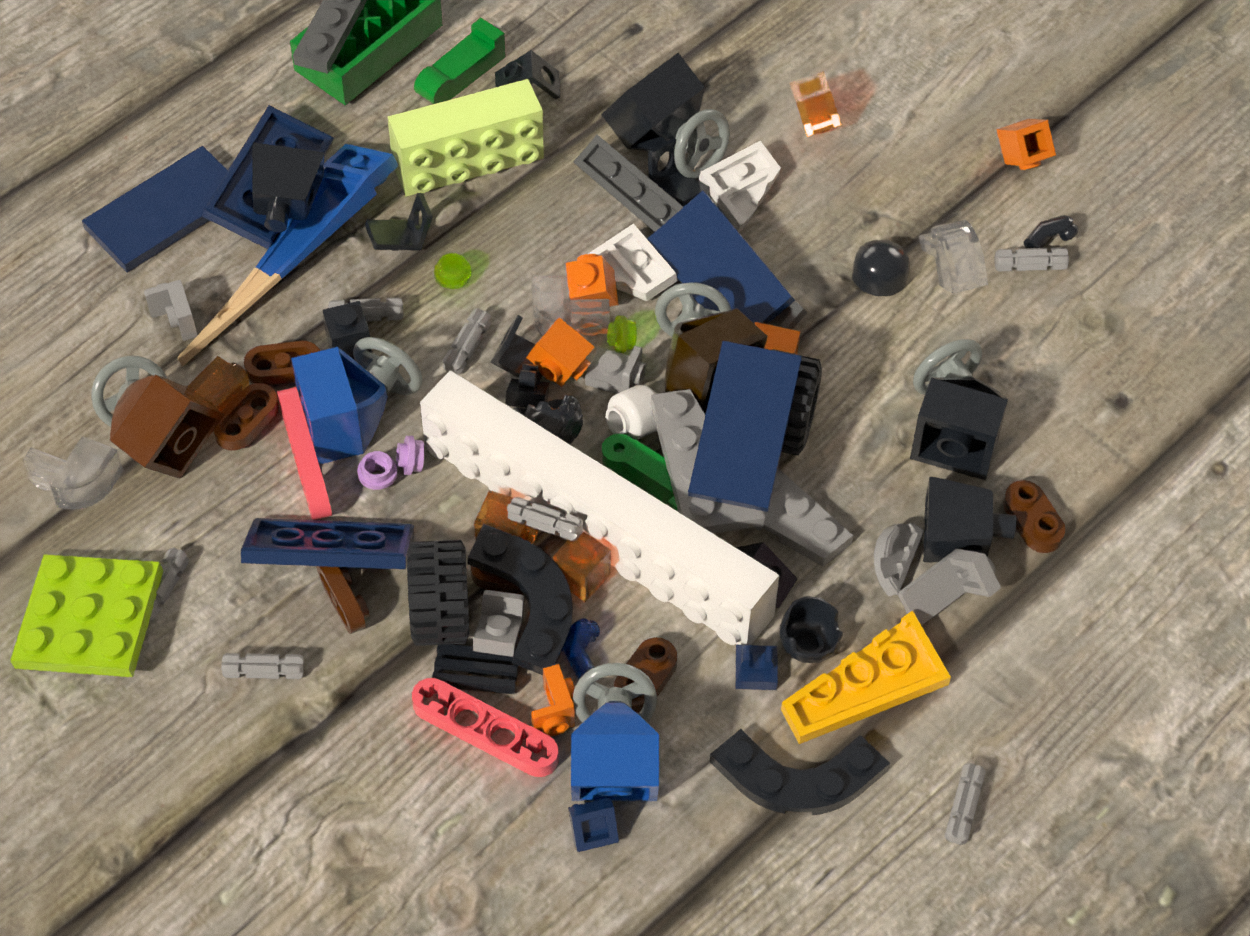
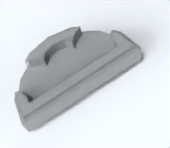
(894, 555)

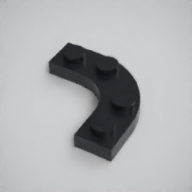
(541, 584)
(797, 790)

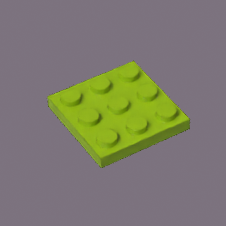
(87, 615)

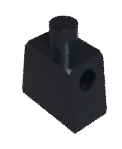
(284, 183)
(961, 519)

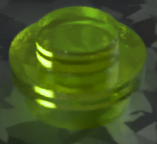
(452, 271)
(622, 334)

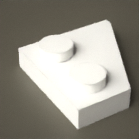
(741, 182)
(636, 264)

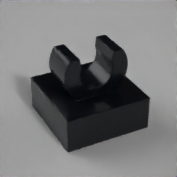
(527, 389)

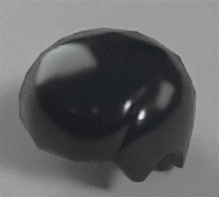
(881, 268)
(810, 630)

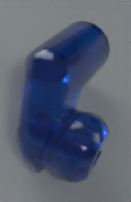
(575, 649)

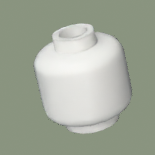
(631, 412)

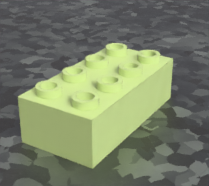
(467, 137)

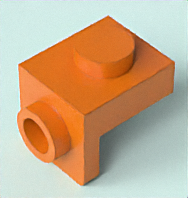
(560, 714)

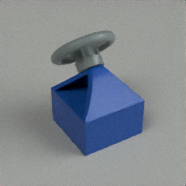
(348, 396)
(614, 747)

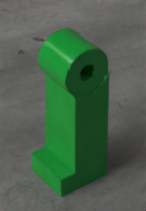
(462, 64)
(639, 466)

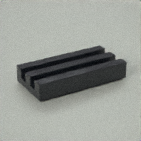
(476, 663)

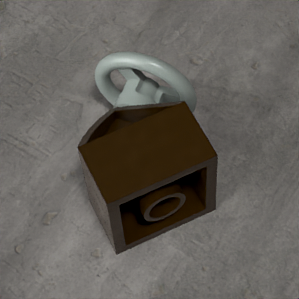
(699, 338)

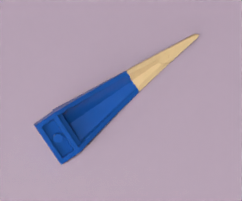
(343, 191)

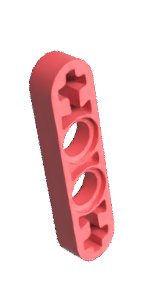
(304, 453)
(489, 721)

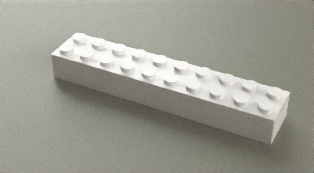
(645, 536)

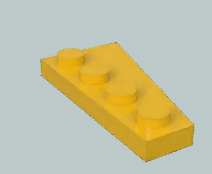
(880, 676)

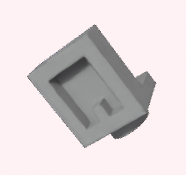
(172, 300)
(616, 371)
(499, 623)

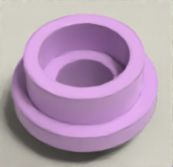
(410, 455)
(374, 462)

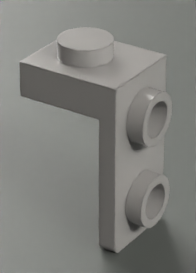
(947, 581)

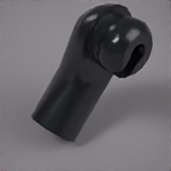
(1048, 228)

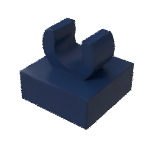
(756, 667)
(593, 824)

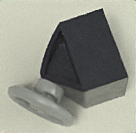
(667, 108)
(958, 413)

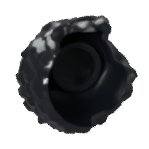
(557, 416)

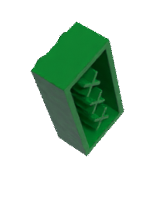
(376, 43)

